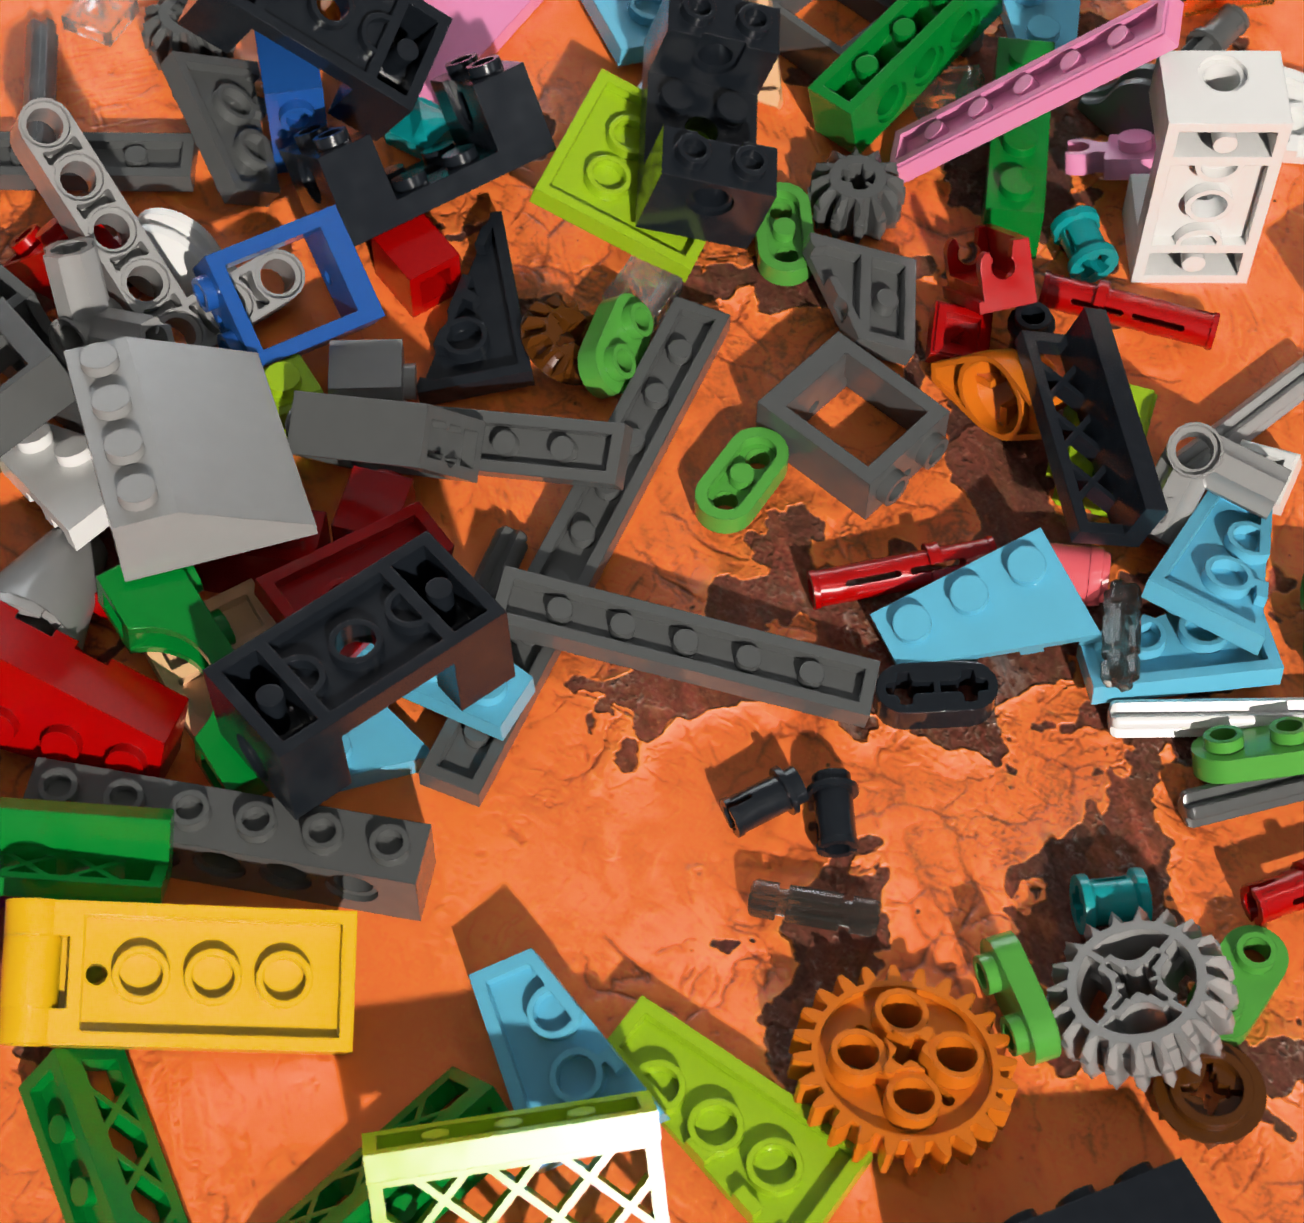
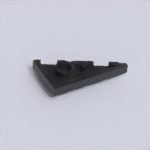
(481, 342)

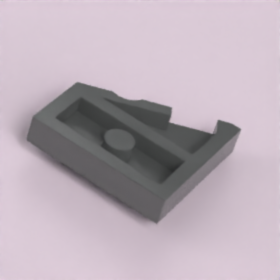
(867, 294)

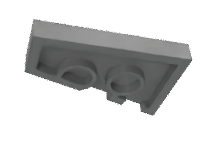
(225, 123)

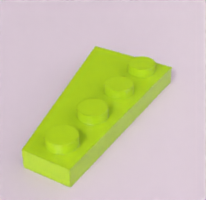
(737, 1122)

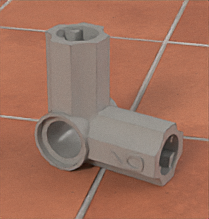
(83, 301)
(1231, 474)

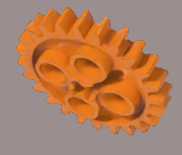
(902, 1070)

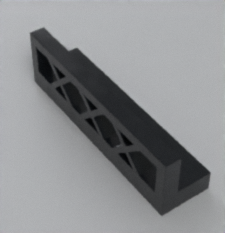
(1107, 433)

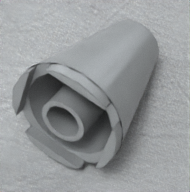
(55, 584)

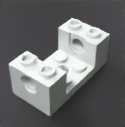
(1214, 166)

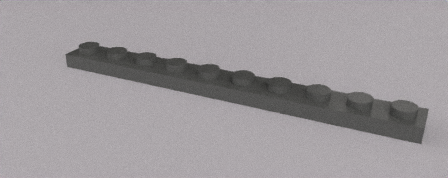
(591, 524)

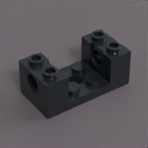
(374, 49)
(705, 75)
(493, 130)
(295, 695)

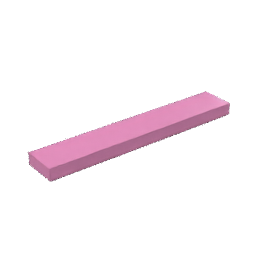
(1038, 87)

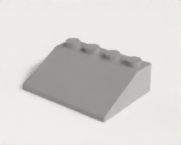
(186, 452)

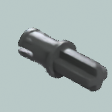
(1220, 31)

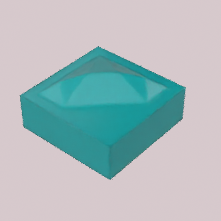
(419, 129)

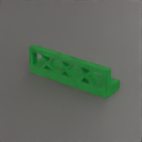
(85, 851)
(72, 1133)
(406, 1201)

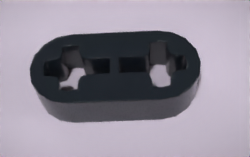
(935, 694)

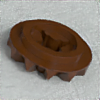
(541, 331)
(1234, 1116)

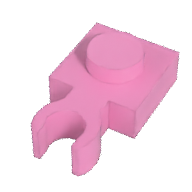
(1118, 158)

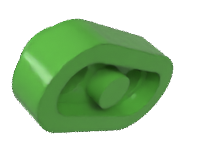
(781, 239)
(614, 345)
(737, 484)
(1249, 754)
(1254, 980)
(1027, 1017)

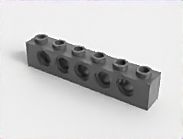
(258, 845)

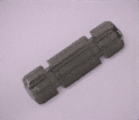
(1121, 635)
(814, 907)

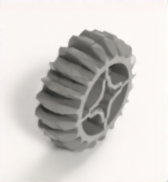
(1143, 1022)

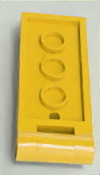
(178, 977)

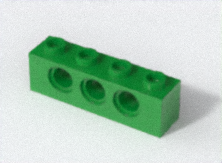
(893, 66)

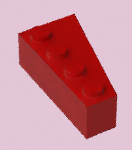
(80, 709)

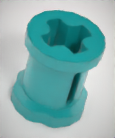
(1084, 244)
(1095, 898)

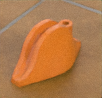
(992, 392)

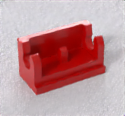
(998, 275)

